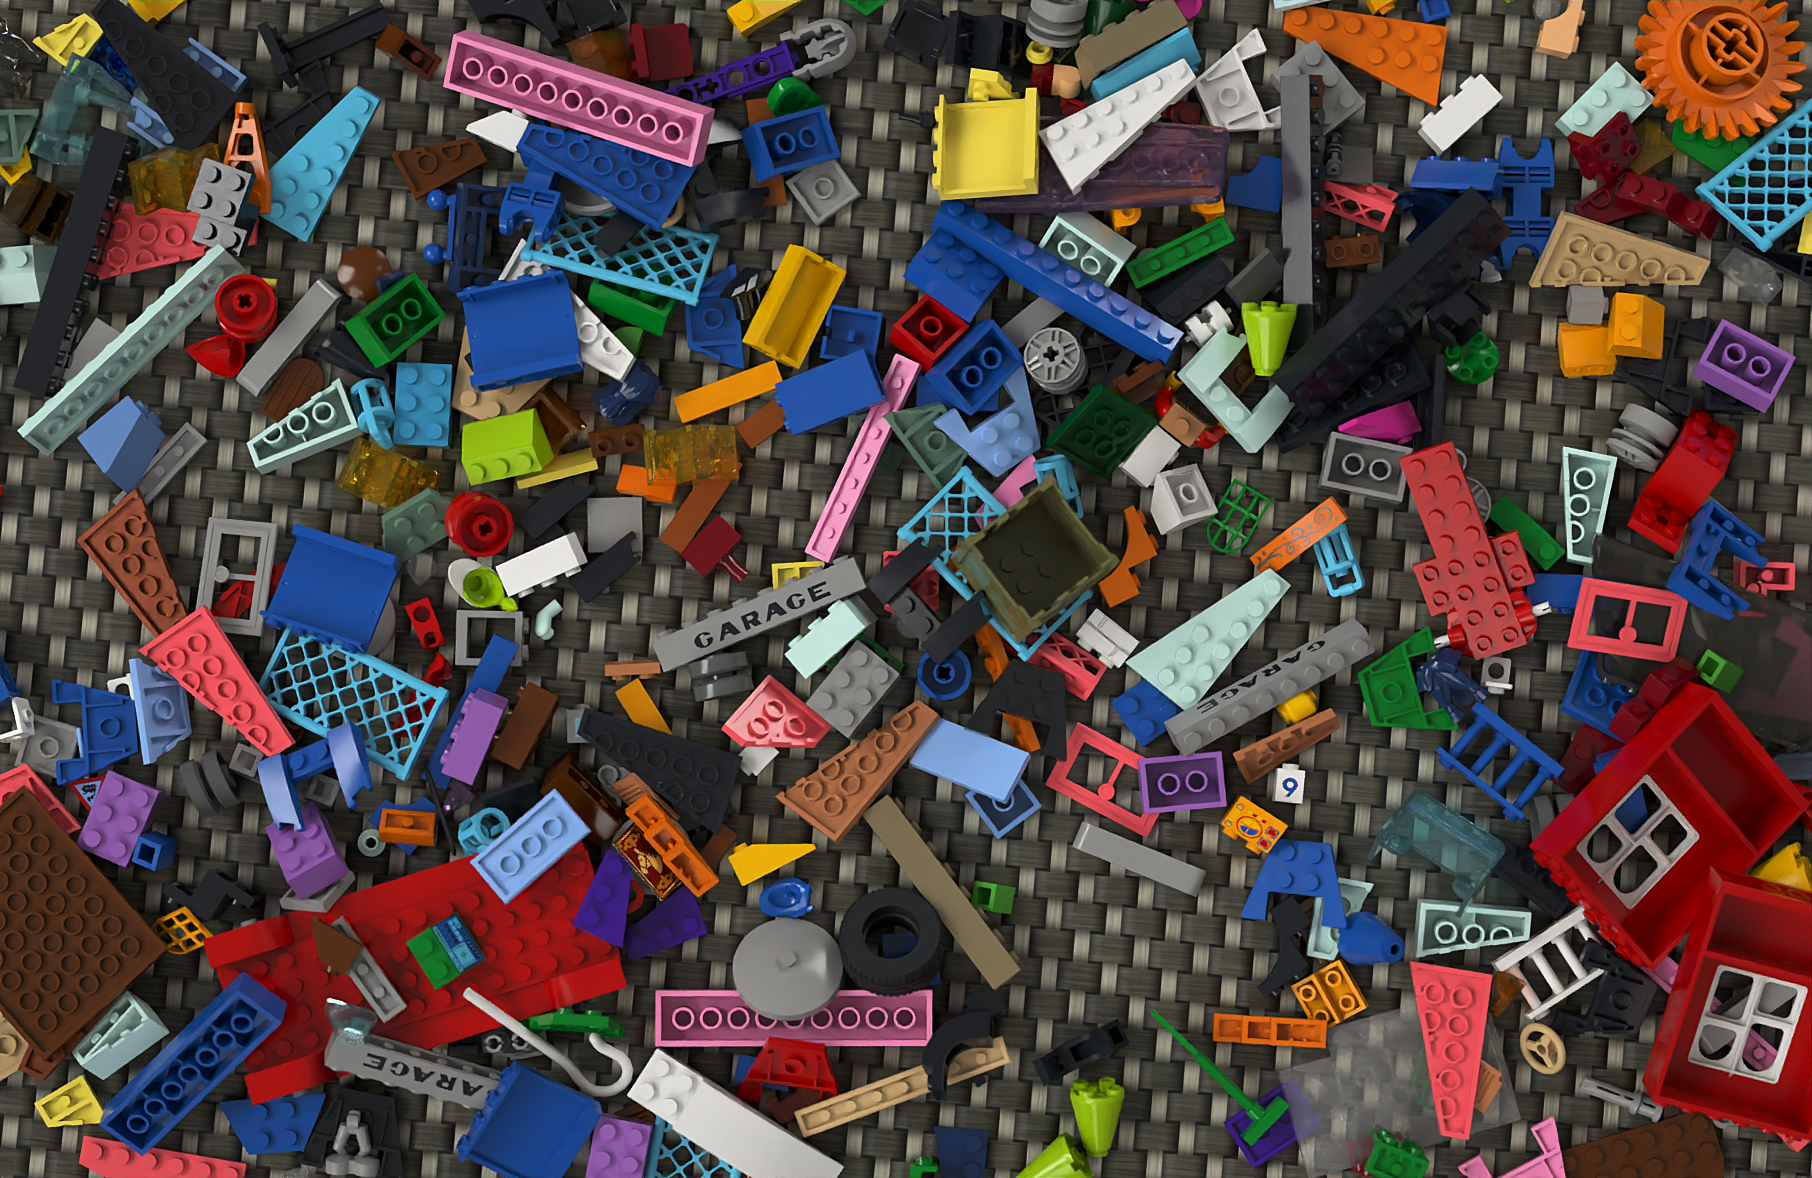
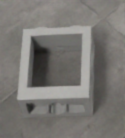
(463, 617)

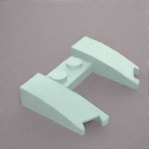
(1202, 377)

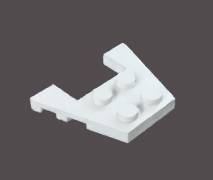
(1229, 95)

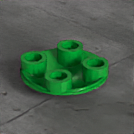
(1474, 361)

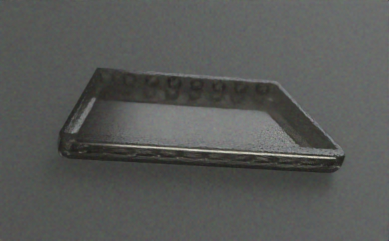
(1765, 640)

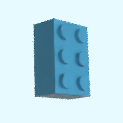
(424, 405)

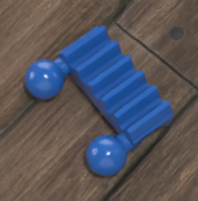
(433, 252)

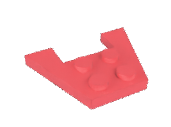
(24, 775)

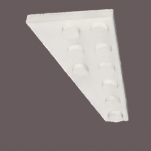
(1109, 126)
(597, 344)

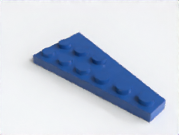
(619, 174)

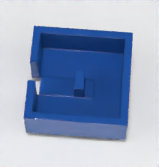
(850, 332)

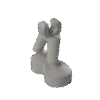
(344, 1162)

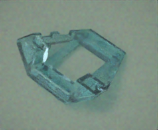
(63, 103)

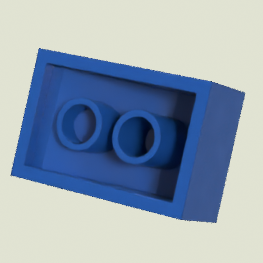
(790, 143)

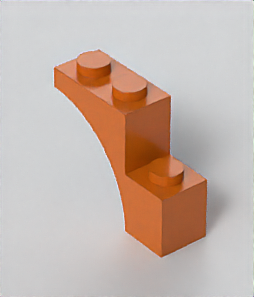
(1140, 547)

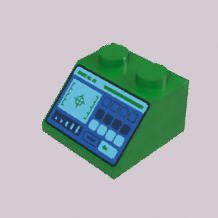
(446, 950)

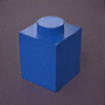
(155, 850)

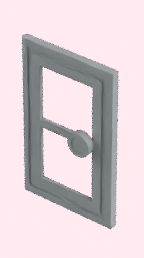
(210, 571)

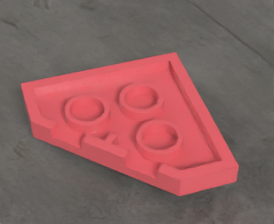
(775, 719)

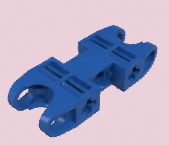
(1525, 182)
(535, 198)

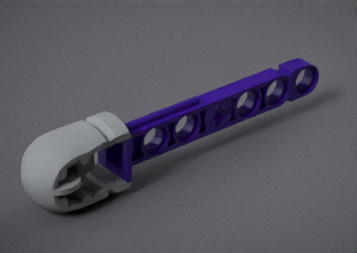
(838, 41)

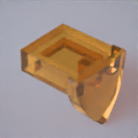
(1509, 987)

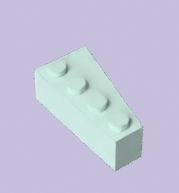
(307, 430)
(1586, 497)
(1480, 925)

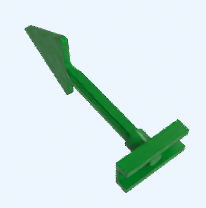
(1261, 1117)

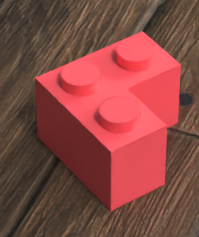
(1772, 577)

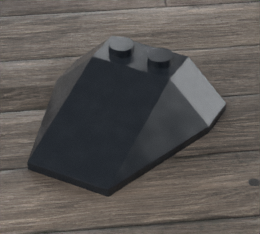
(1790, 261)

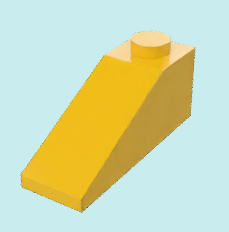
(753, 14)
(760, 859)

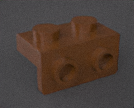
(1352, 251)
(1141, 384)
(616, 440)

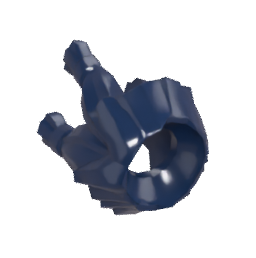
(637, 390)
(1444, 677)

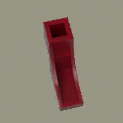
(1670, 203)
(1653, 695)

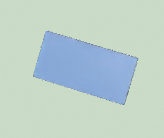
(971, 760)
(530, 846)

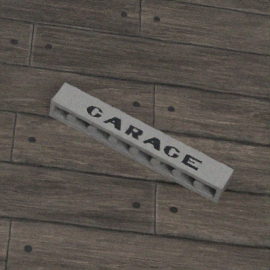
(760, 614)
(1269, 686)
(414, 1069)

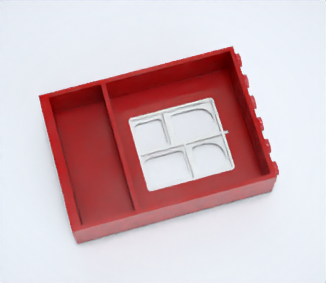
(1715, 786)
(1760, 933)

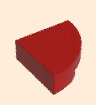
(1071, 106)

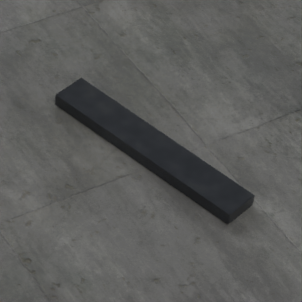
(624, 227)

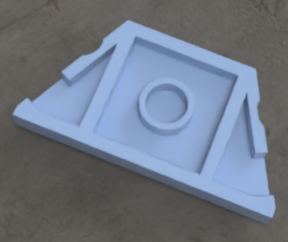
(159, 709)

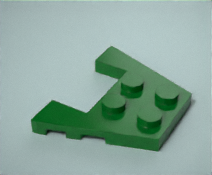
(1392, 691)
(568, 1021)

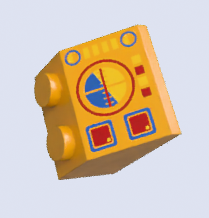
(1252, 825)

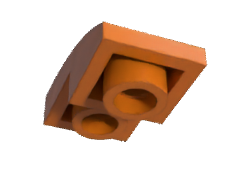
(634, 482)

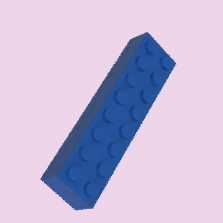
(193, 1064)

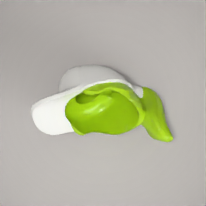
(479, 585)

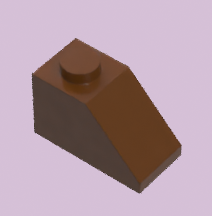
(408, 52)
(335, 947)

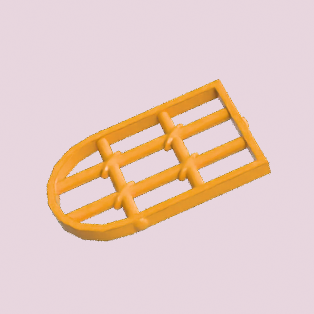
(191, 918)

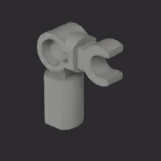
(608, 775)

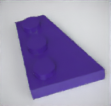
(606, 901)
(667, 925)

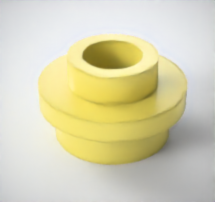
(1039, 53)

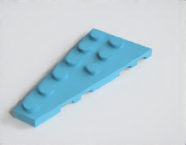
(314, 167)

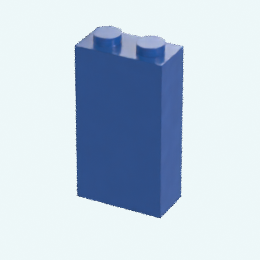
(830, 392)

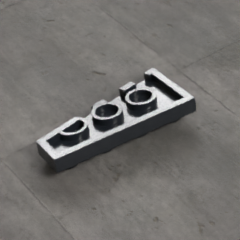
(1531, 879)

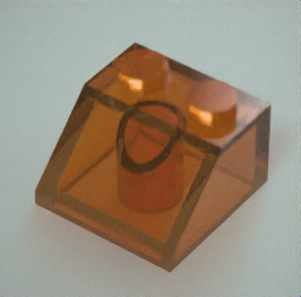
(603, 53)
(557, 418)

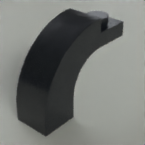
(951, 1039)
(1080, 1051)

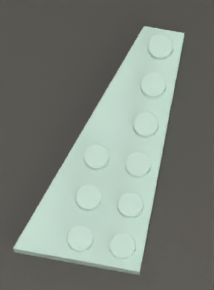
(1200, 649)

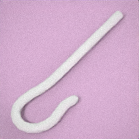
(558, 1056)

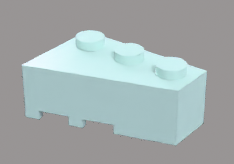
(829, 635)
(119, 1036)

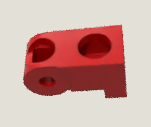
(426, 623)

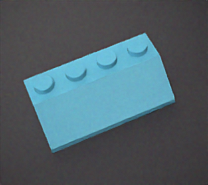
(1148, 62)

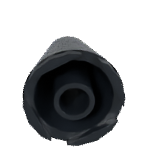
(345, 353)

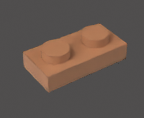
(621, 669)

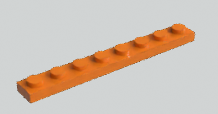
(995, 662)

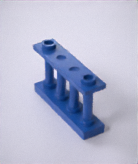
(1504, 735)

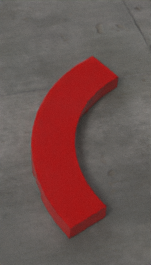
(239, 596)

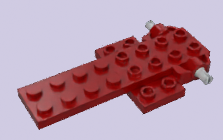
(1470, 575)

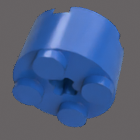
(944, 689)

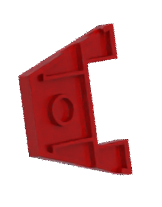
(790, 1064)

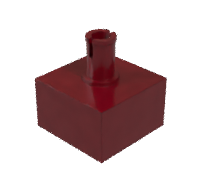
(715, 549)

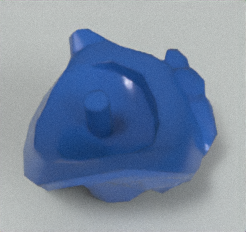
(786, 898)

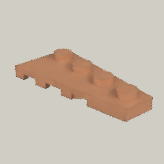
(1280, 747)

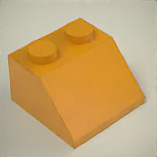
(1635, 326)

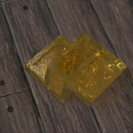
(167, 177)
(690, 455)
(383, 475)

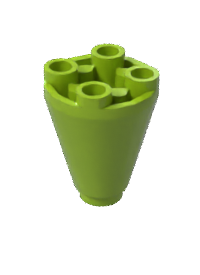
(1267, 333)
(1097, 1112)

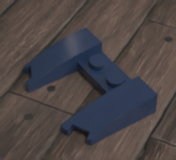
(473, 204)

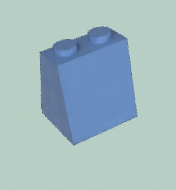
(124, 442)

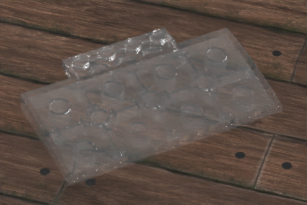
(1377, 1083)

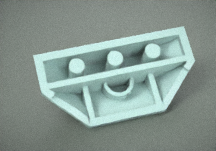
(24, 273)

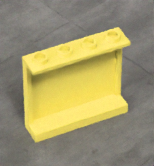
(987, 148)

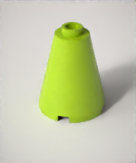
(1059, 1161)

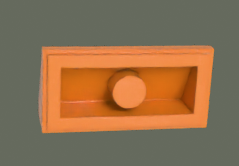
(408, 827)

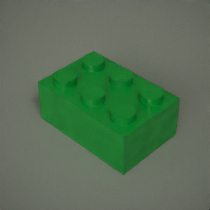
(634, 305)
(395, 320)

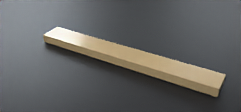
(895, 1090)

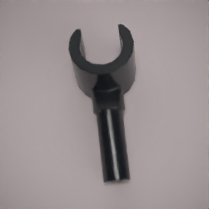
(927, 121)

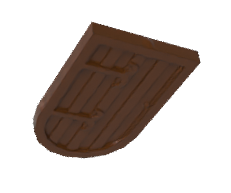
(293, 388)

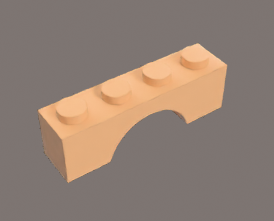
(1558, 34)

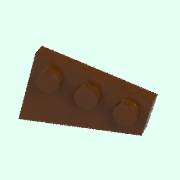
(438, 165)
(1240, 371)

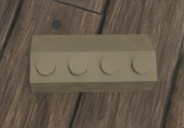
(1128, 39)

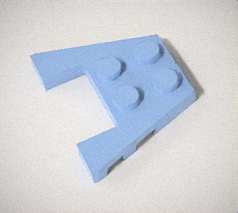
(1002, 437)

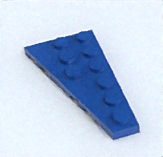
(1590, 698)

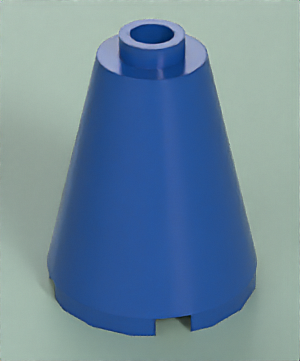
(1369, 941)

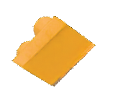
(1584, 350)

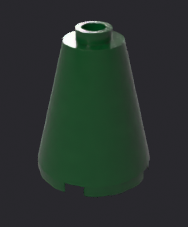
(1103, 12)

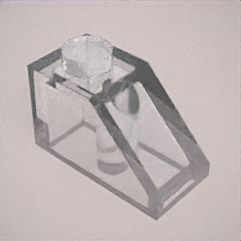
(1751, 276)

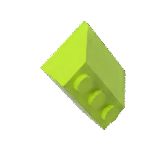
(504, 447)

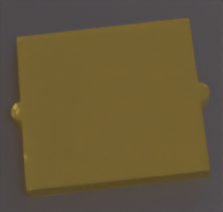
(1654, 148)

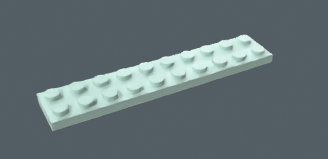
(130, 351)

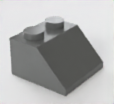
(1256, 280)

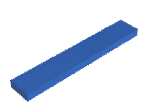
(486, 676)

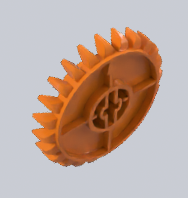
(1718, 63)

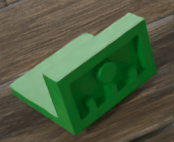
(1395, 1158)

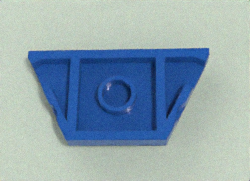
(713, 322)
(276, 1124)

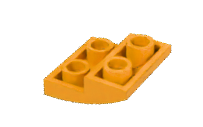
(1330, 994)

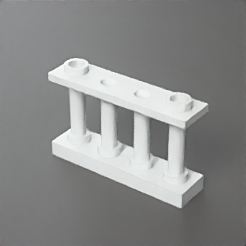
(1533, 949)

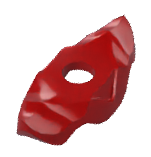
(438, 673)

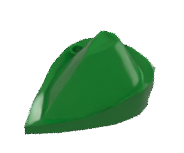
(792, 96)

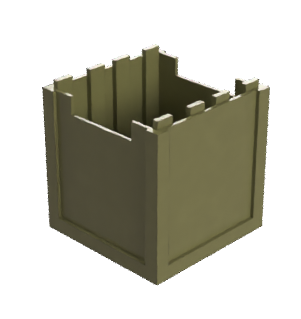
(1033, 560)

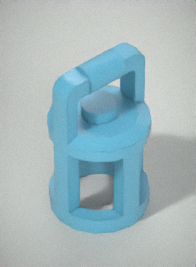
(375, 418)
(1065, 478)
(1346, 560)
(477, 833)

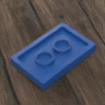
(1145, 711)

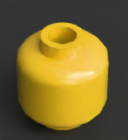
(1298, 707)

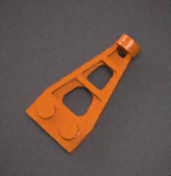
(262, 188)

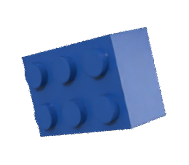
(953, 275)

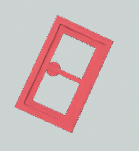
(1625, 646)
(1100, 804)

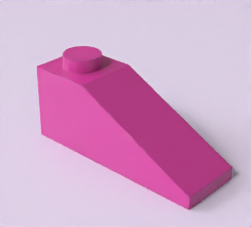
(1385, 425)

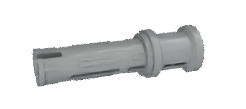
(1635, 1101)

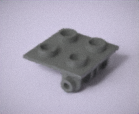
(1347, 162)

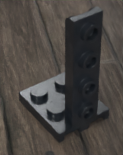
(323, 42)

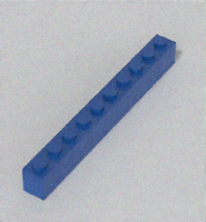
(1059, 282)

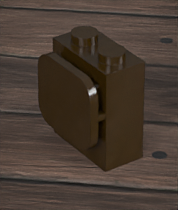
(37, 208)

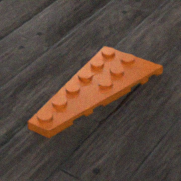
(1386, 48)

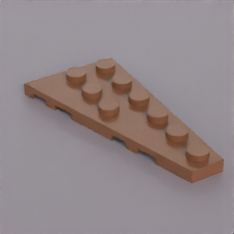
(852, 779)

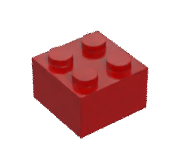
(927, 332)

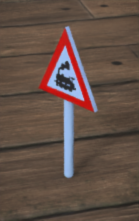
(86, 788)

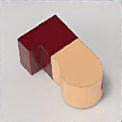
(1056, 80)

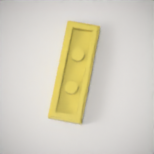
(560, 467)

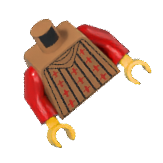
(1183, 420)

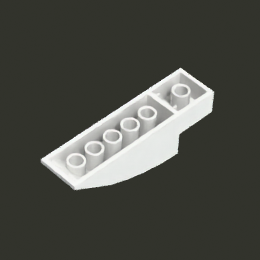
(726, 1123)

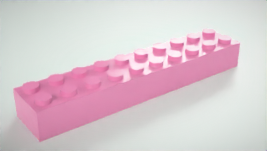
(579, 98)
(851, 1019)

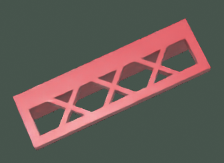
(1370, 195)
(1050, 657)

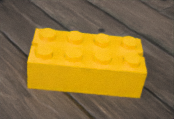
(794, 306)

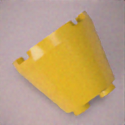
(1787, 868)

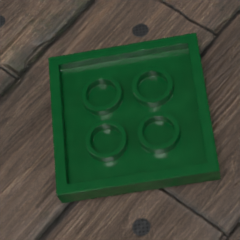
(1102, 430)

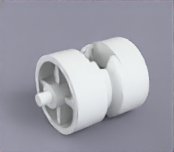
(1205, 325)

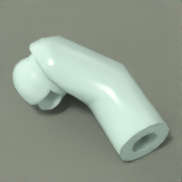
(544, 618)

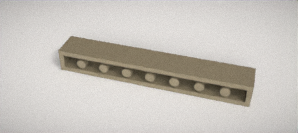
(940, 890)

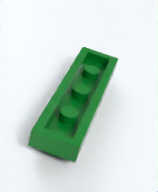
(1179, 252)

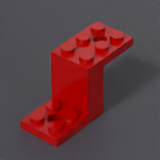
(1683, 480)

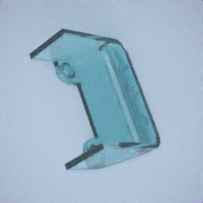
(1444, 840)

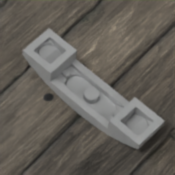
(1030, 321)
(316, 788)

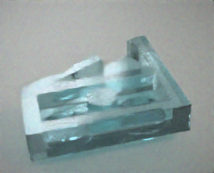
(350, 1021)

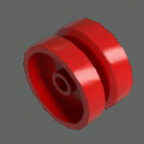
(246, 308)
(478, 523)

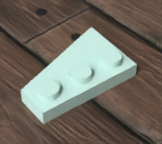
(1323, 940)

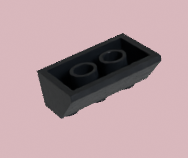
(1186, 289)

